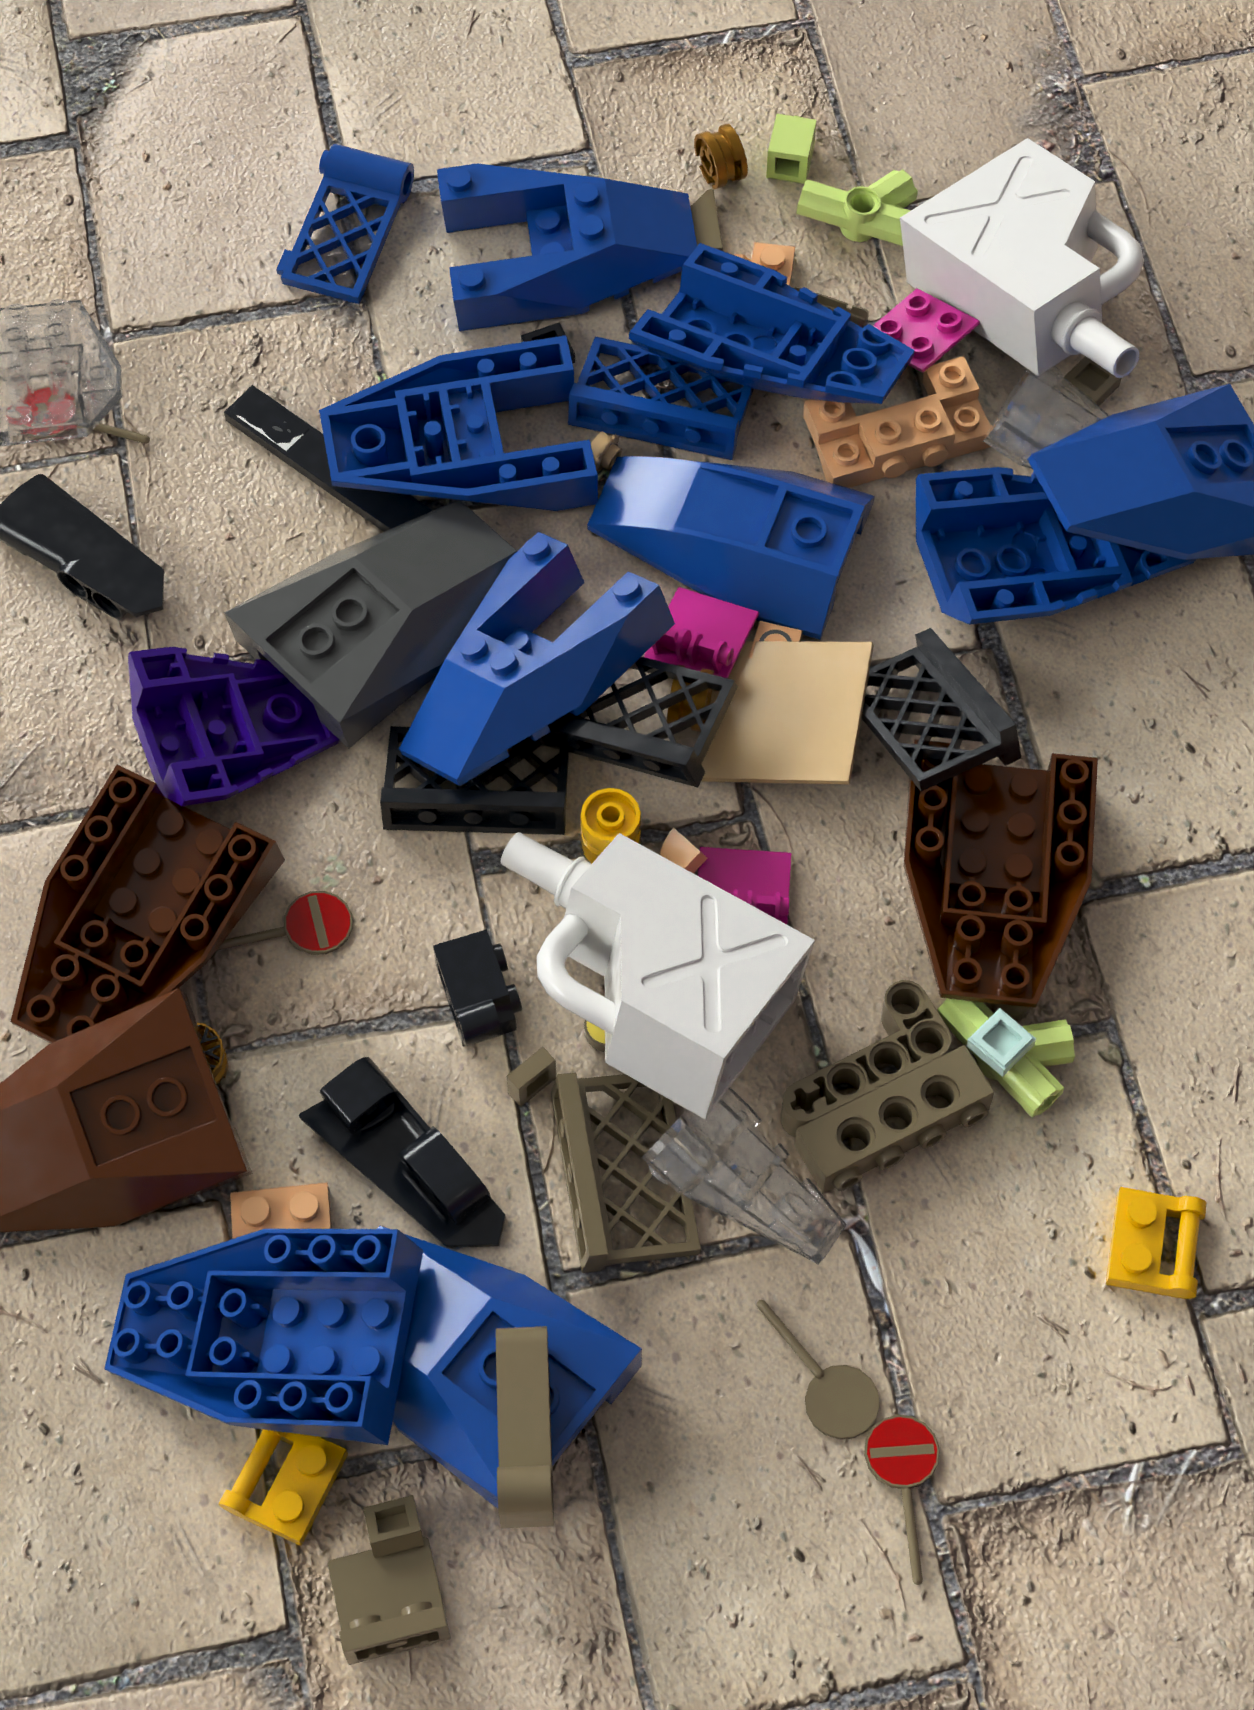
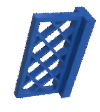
(655, 418)

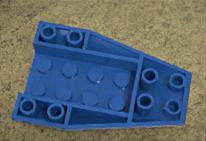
(736, 532)

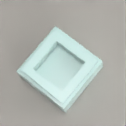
(1001, 1042)

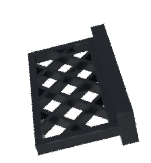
(959, 697)
(648, 752)
(475, 806)

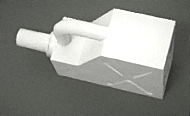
(1018, 258)
(683, 964)

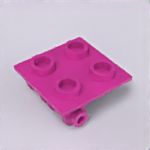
(926, 327)
(705, 633)
(752, 876)

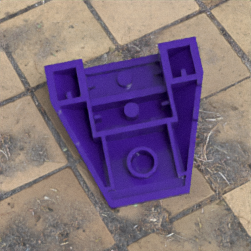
(218, 723)

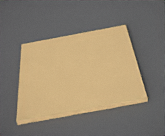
(792, 714)

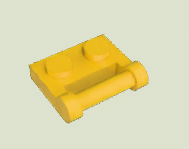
(1139, 1242)
(297, 1489)

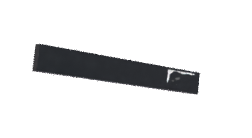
(305, 451)

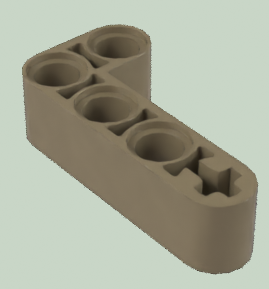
(859, 1068)
(524, 1428)

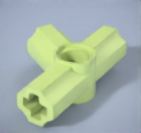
(862, 210)
(1028, 1079)

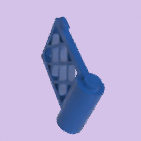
(360, 177)

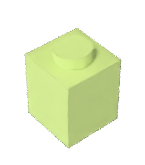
(791, 148)

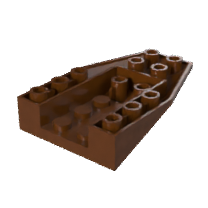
(1000, 873)
(134, 906)
(114, 1123)

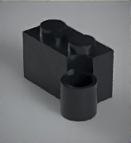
(476, 988)

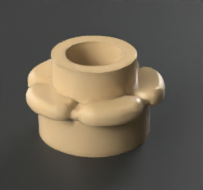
(605, 450)

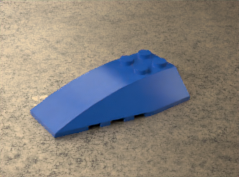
(765, 335)
(1005, 554)

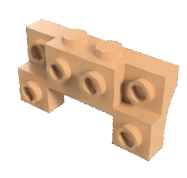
(903, 435)

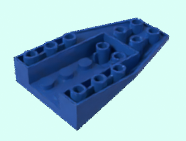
(1159, 477)
(276, 1330)
(450, 1362)

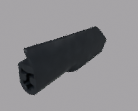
(81, 549)
(404, 1157)

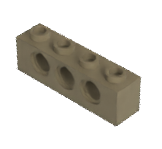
(949, 1076)

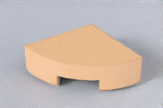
(682, 852)

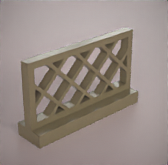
(584, 1179)

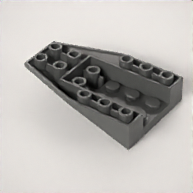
(375, 616)

